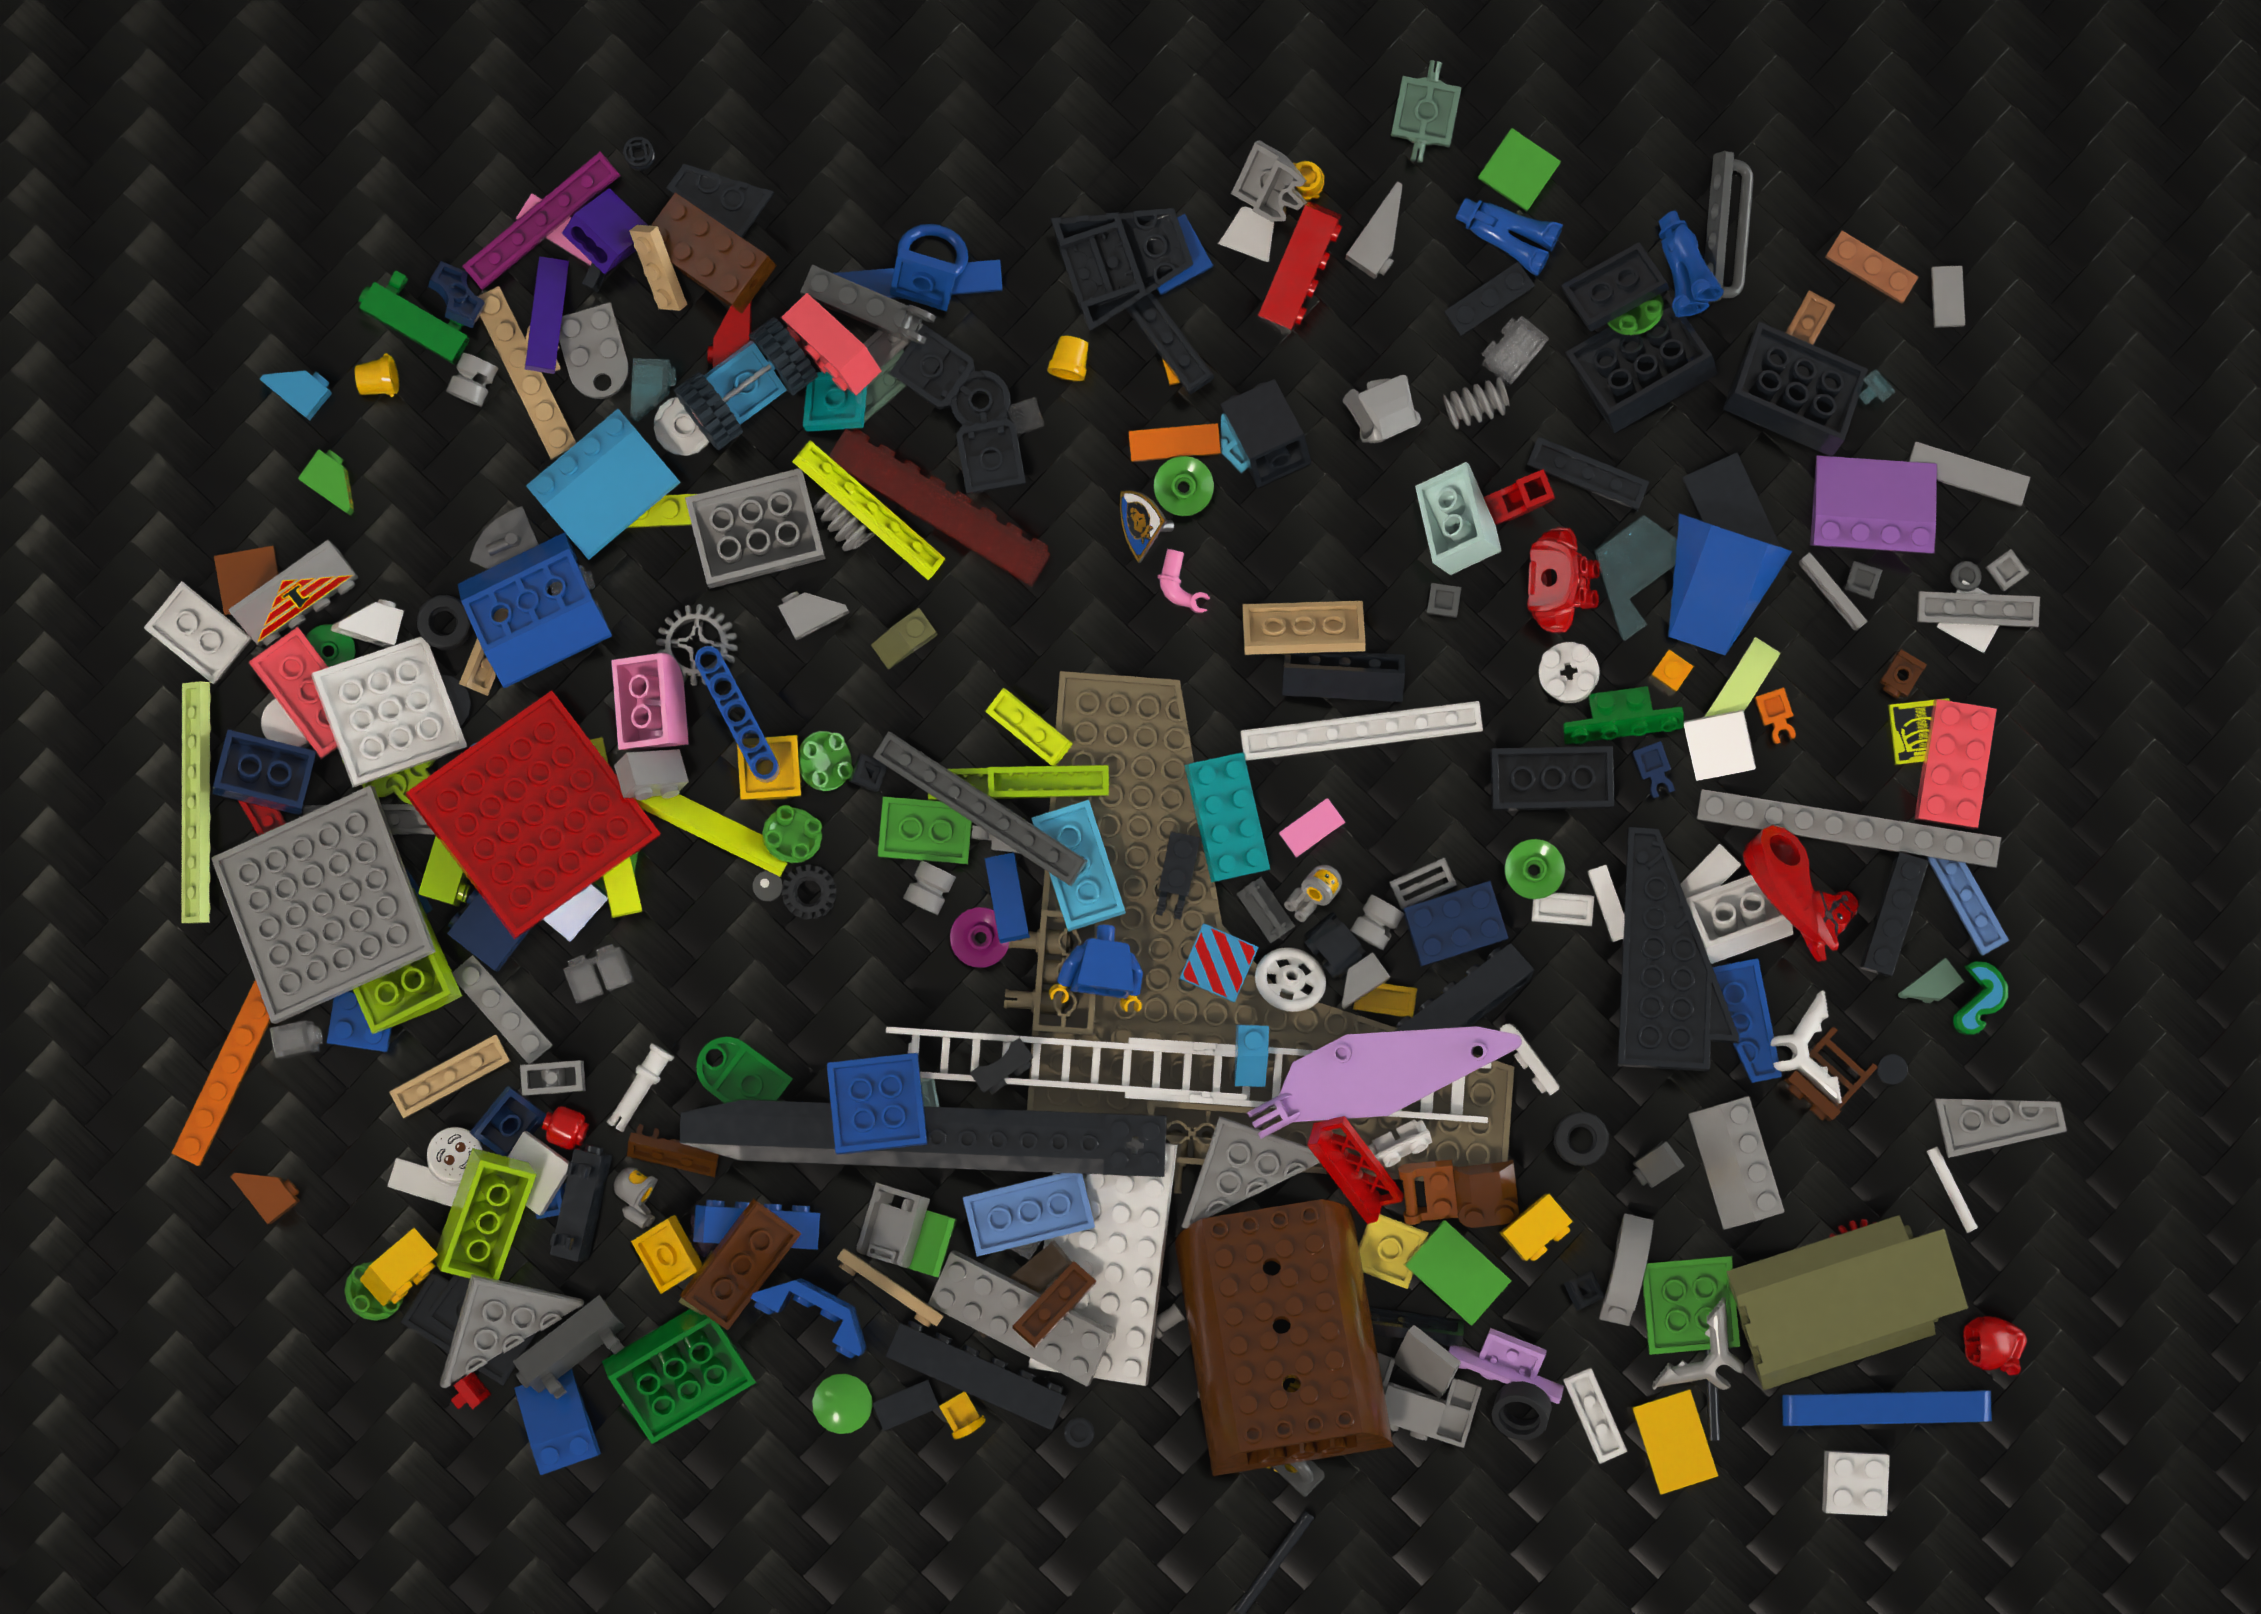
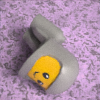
(1316, 889)
(635, 1190)

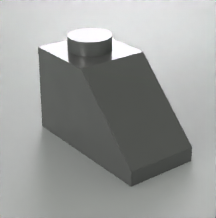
(1657, 1165)

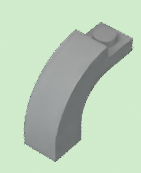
(1627, 1269)

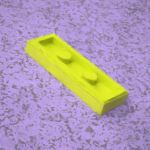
(1029, 727)

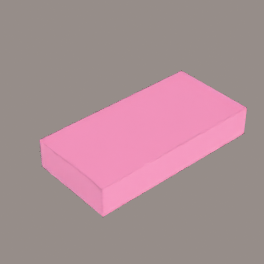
(1311, 827)

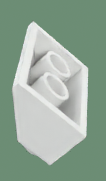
(1736, 919)

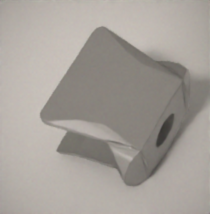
(1383, 409)

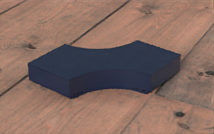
(460, 301)

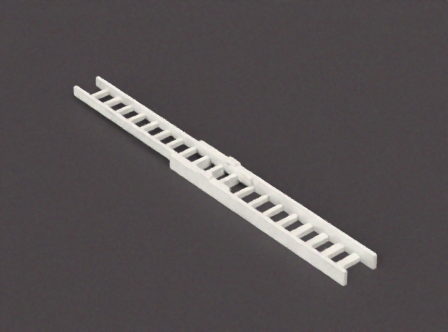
(1155, 1091)

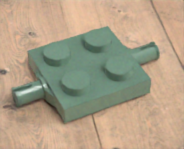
(1426, 111)

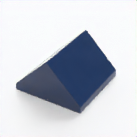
(507, 1120)

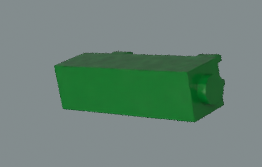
(413, 321)

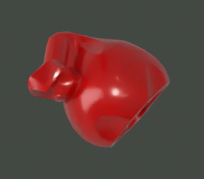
(1994, 1344)

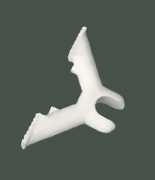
(1800, 1053)

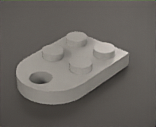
(593, 349)

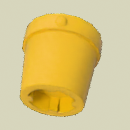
(1314, 177)
(1069, 359)
(377, 377)

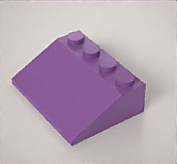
(1874, 504)

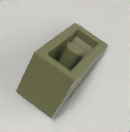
(904, 638)

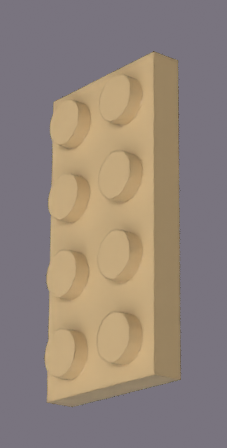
(1303, 627)

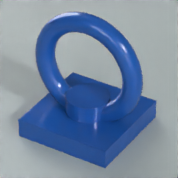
(924, 277)

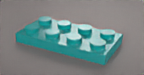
(1227, 817)

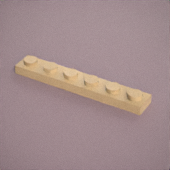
(529, 384)

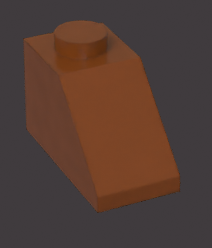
(268, 1194)

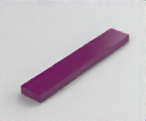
(541, 220)

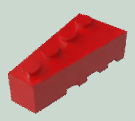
(1300, 265)

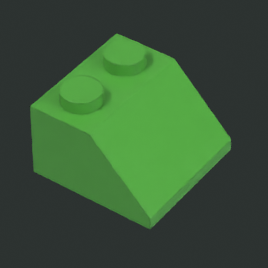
(933, 1243)

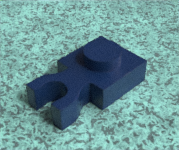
(1652, 764)

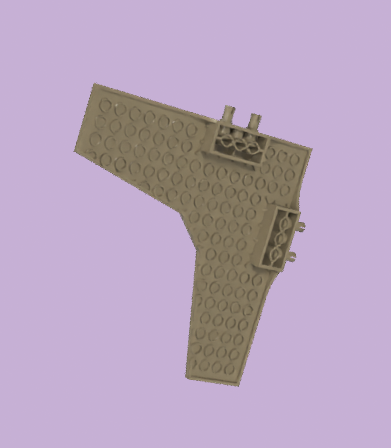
(1145, 741)

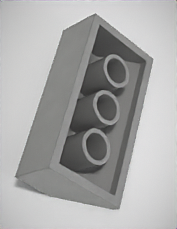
(1736, 1162)

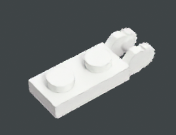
(1527, 1057)

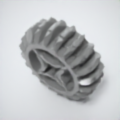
(698, 619)

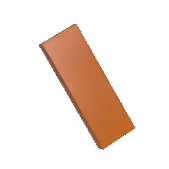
(1174, 442)

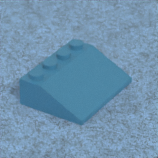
(603, 484)

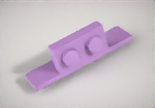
(1508, 1361)

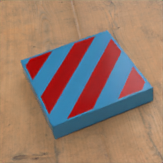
(1218, 963)

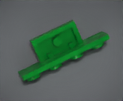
(1621, 715)

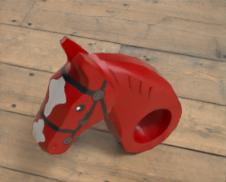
(1783, 875)

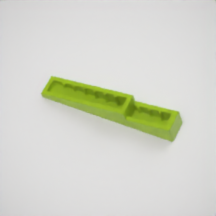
(1037, 781)

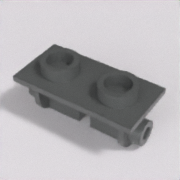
(1265, 910)

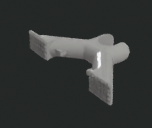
(1718, 1356)

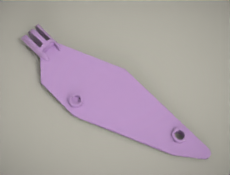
(1379, 1073)

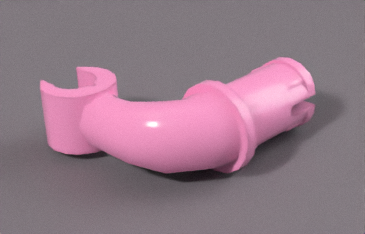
(1171, 583)

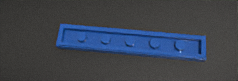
(976, 278)

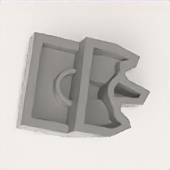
(1269, 183)

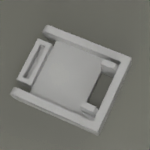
(891, 1231)

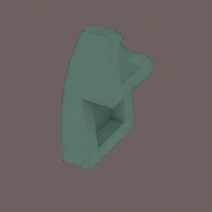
(1934, 983)

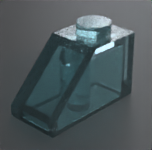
(650, 385)

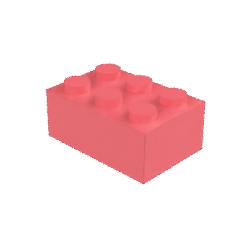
(830, 345)

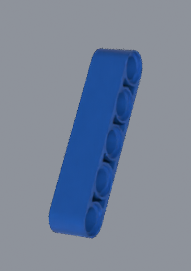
(730, 701)

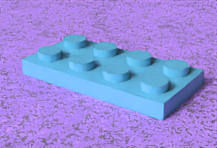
(1095, 891)

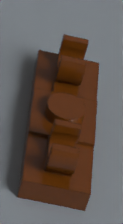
(671, 1153)
(1054, 1304)

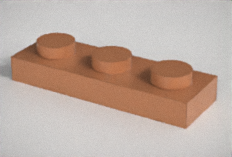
(1871, 267)

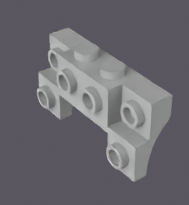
(1426, 1414)

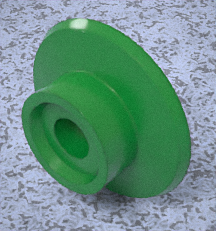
(323, 637)

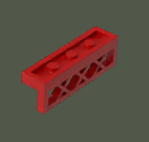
(1346, 1167)

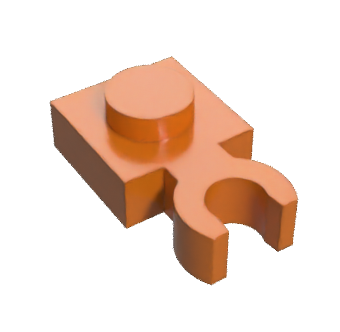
(1774, 710)

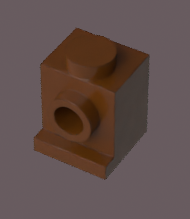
(1902, 661)

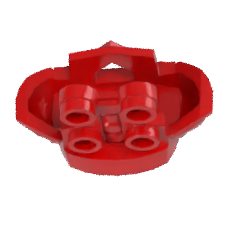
(1555, 604)

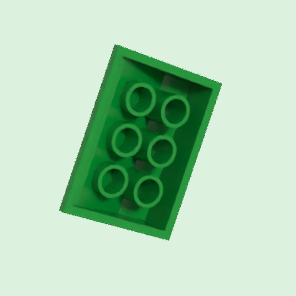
(677, 1373)

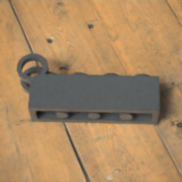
(866, 305)

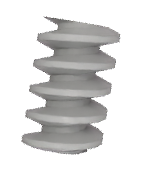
(1476, 403)
(844, 521)

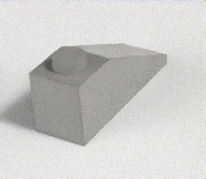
(1376, 242)

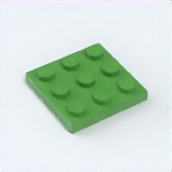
(1680, 1298)

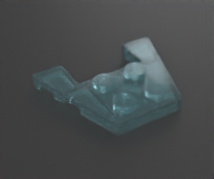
(1630, 564)

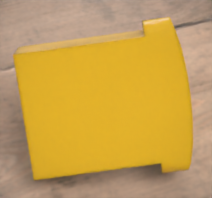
(961, 1415)

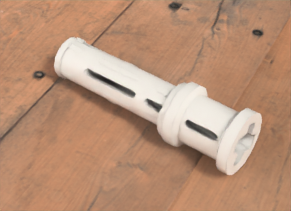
(647, 1074)

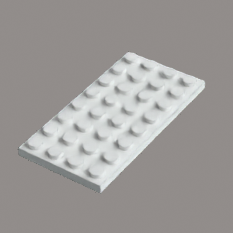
(1126, 1262)

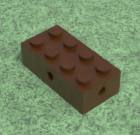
(712, 253)

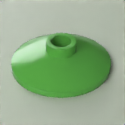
(1183, 470)
(1536, 853)

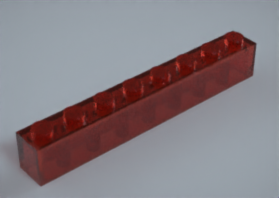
(939, 507)

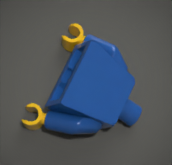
(1102, 969)

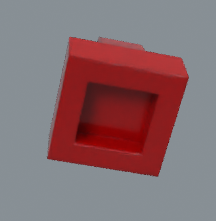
(470, 1391)

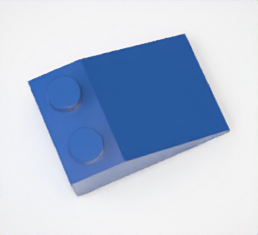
(557, 1427)

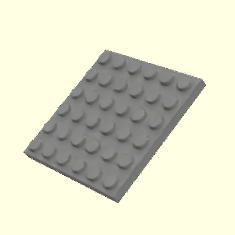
(323, 904)

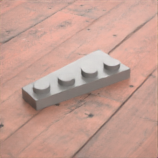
(1987, 1124)

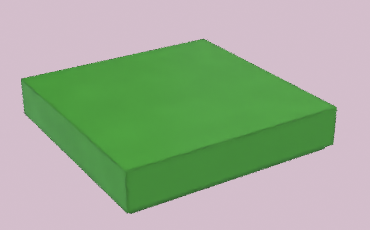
(1519, 169)

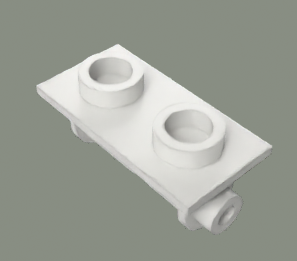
(1413, 1139)

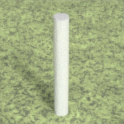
(1952, 1189)

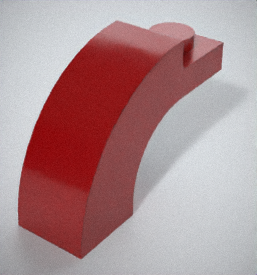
(1520, 498)

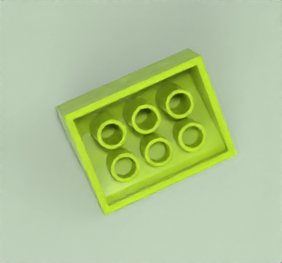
(408, 990)

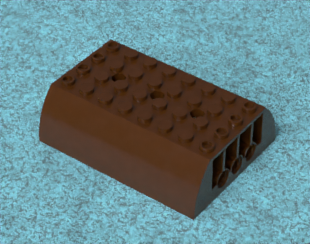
(1245, 1362)

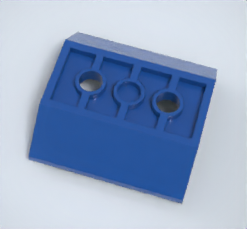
(538, 625)
(849, 1336)

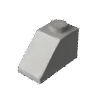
(809, 613)

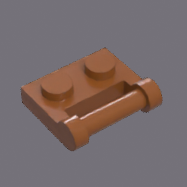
(1439, 1191)

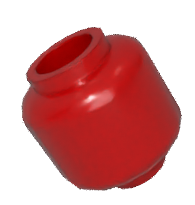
(565, 1127)

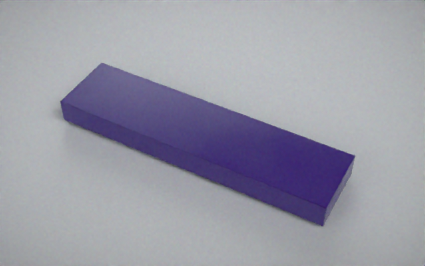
(546, 315)

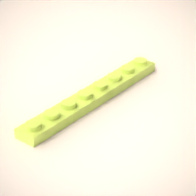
(196, 802)

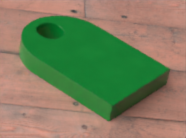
(741, 1074)

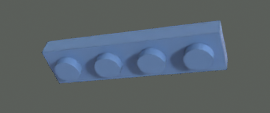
(1969, 904)

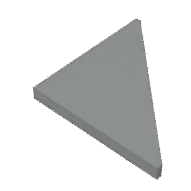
(1242, 1166)
(497, 1319)

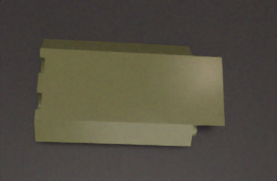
(1844, 1299)

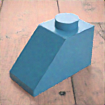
(300, 390)
(1251, 1055)

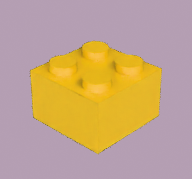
(1536, 1227)
(398, 1267)

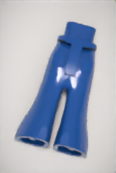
(1494, 224)
(1691, 276)

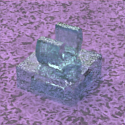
(1877, 387)

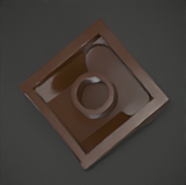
(1486, 1194)

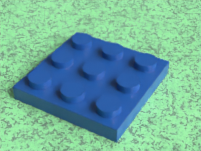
(877, 1103)

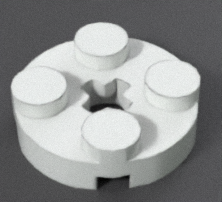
(1555, 661)

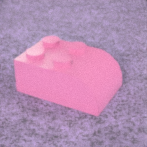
(649, 702)

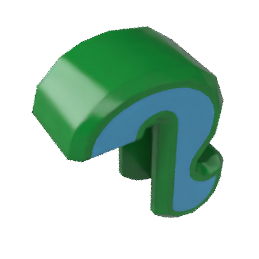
(1986, 1002)

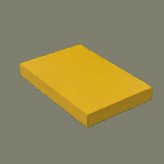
(1675, 1441)

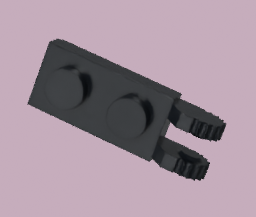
(1177, 871)

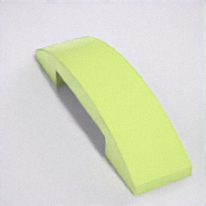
(1745, 679)

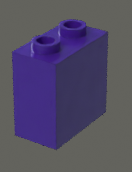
(603, 230)

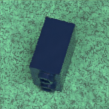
(483, 933)

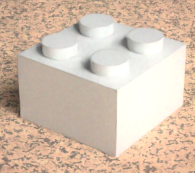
(1855, 1483)

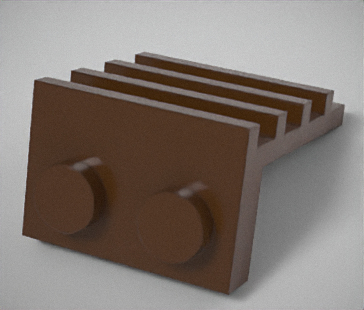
(1803, 1088)

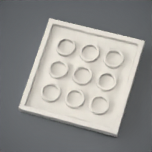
(389, 711)

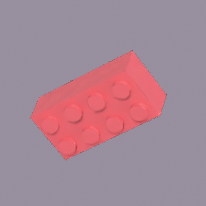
(1955, 764)

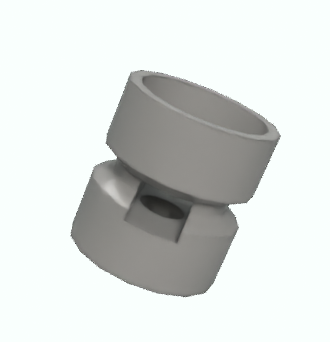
(471, 390)
(929, 887)
(1377, 922)

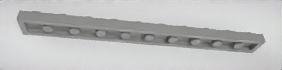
(1850, 828)

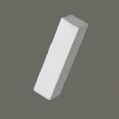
(1608, 901)

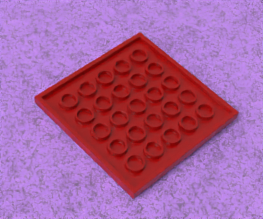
(532, 814)

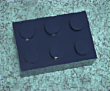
(264, 772)
(1455, 923)

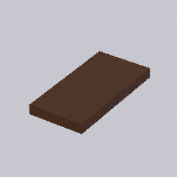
(740, 1264)

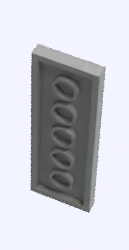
(996, 1302)

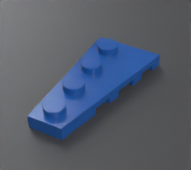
(1748, 1006)

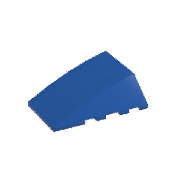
(1718, 582)

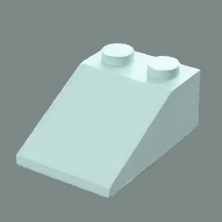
(1457, 520)

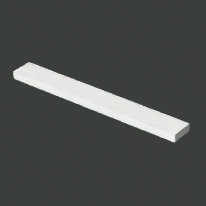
(1361, 731)

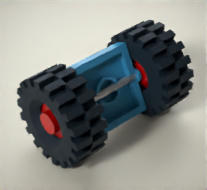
(745, 383)

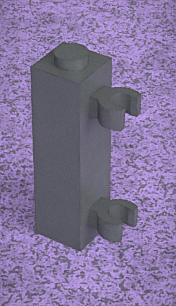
(568, 1346)

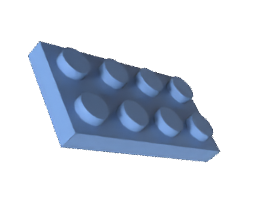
(1028, 1212)

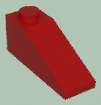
(731, 335)

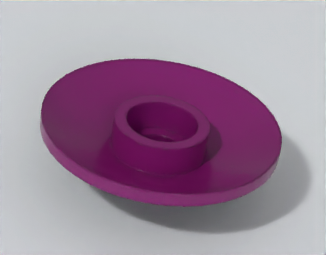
(963, 938)

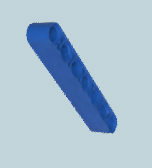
(1886, 1408)

